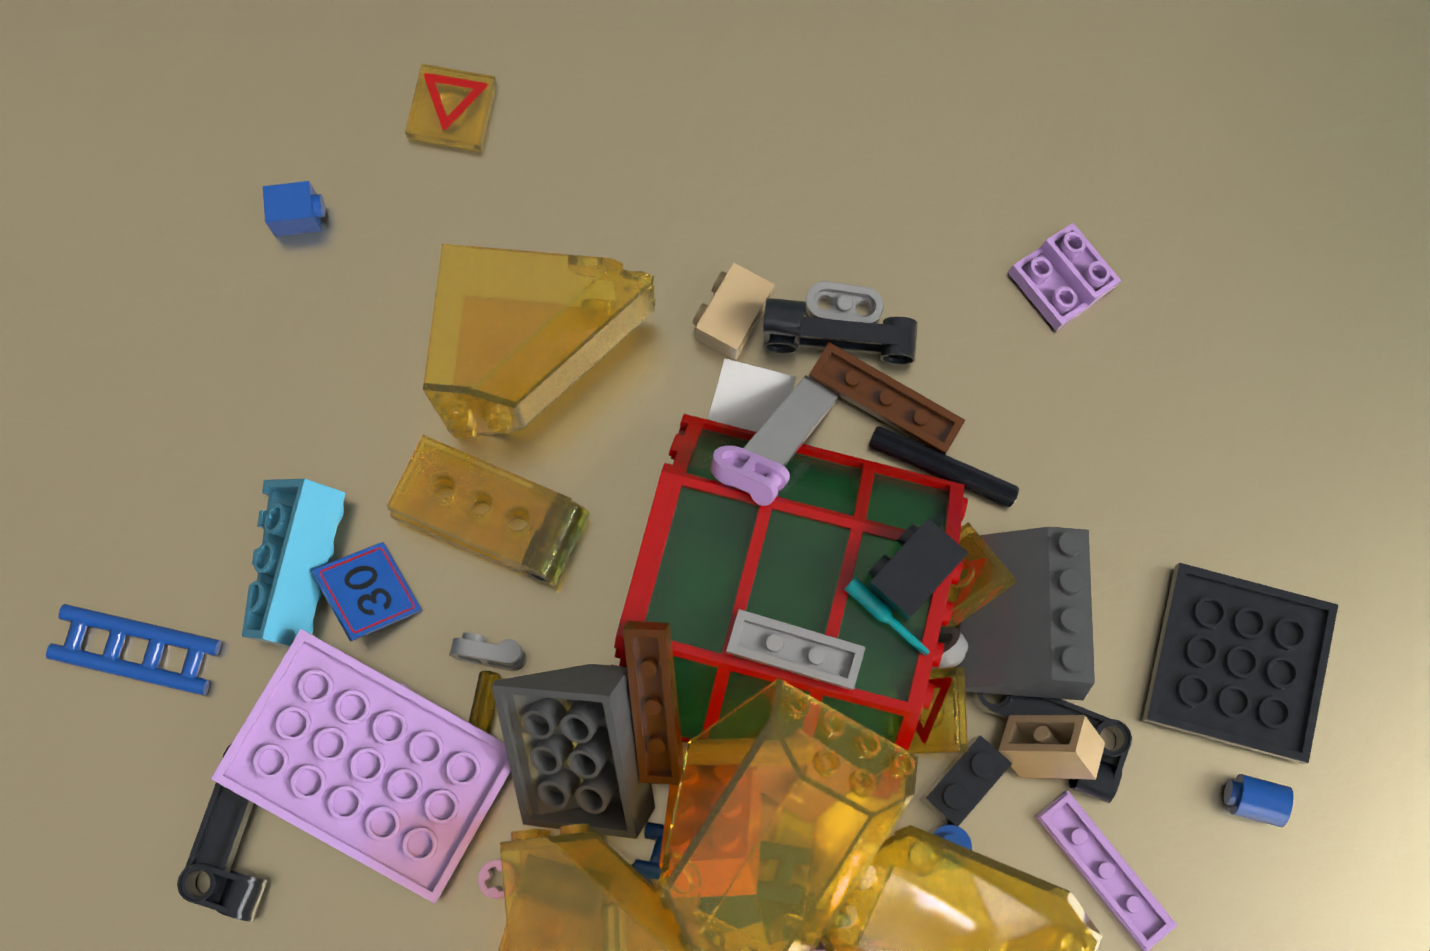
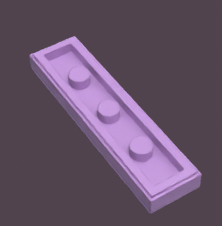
(1105, 871)

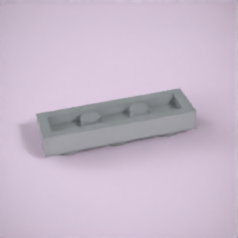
(795, 650)

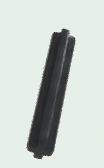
(944, 466)

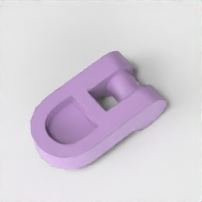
(749, 473)

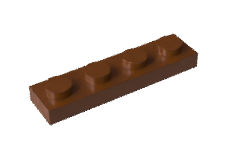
(886, 398)
(654, 701)

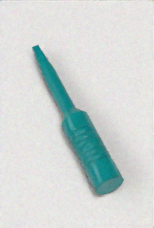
(881, 612)

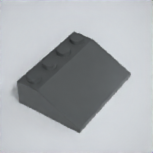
(1041, 628)
(574, 749)

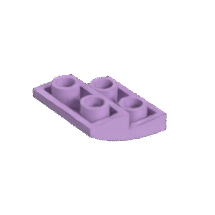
(1064, 276)

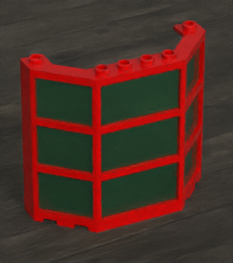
(787, 561)

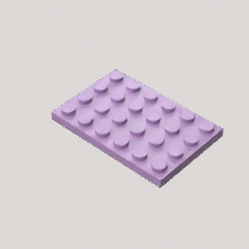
(366, 766)

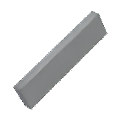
(792, 421)

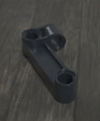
(788, 329)
(1112, 761)
(214, 853)

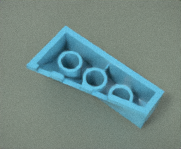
(295, 541)

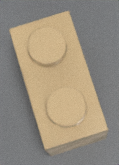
(732, 311)
(1052, 746)

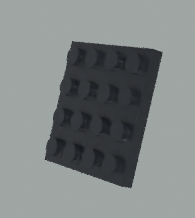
(1241, 663)

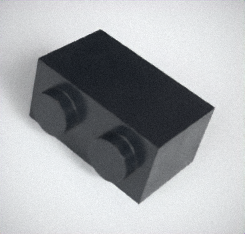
(915, 569)
(965, 781)

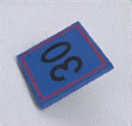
(366, 591)

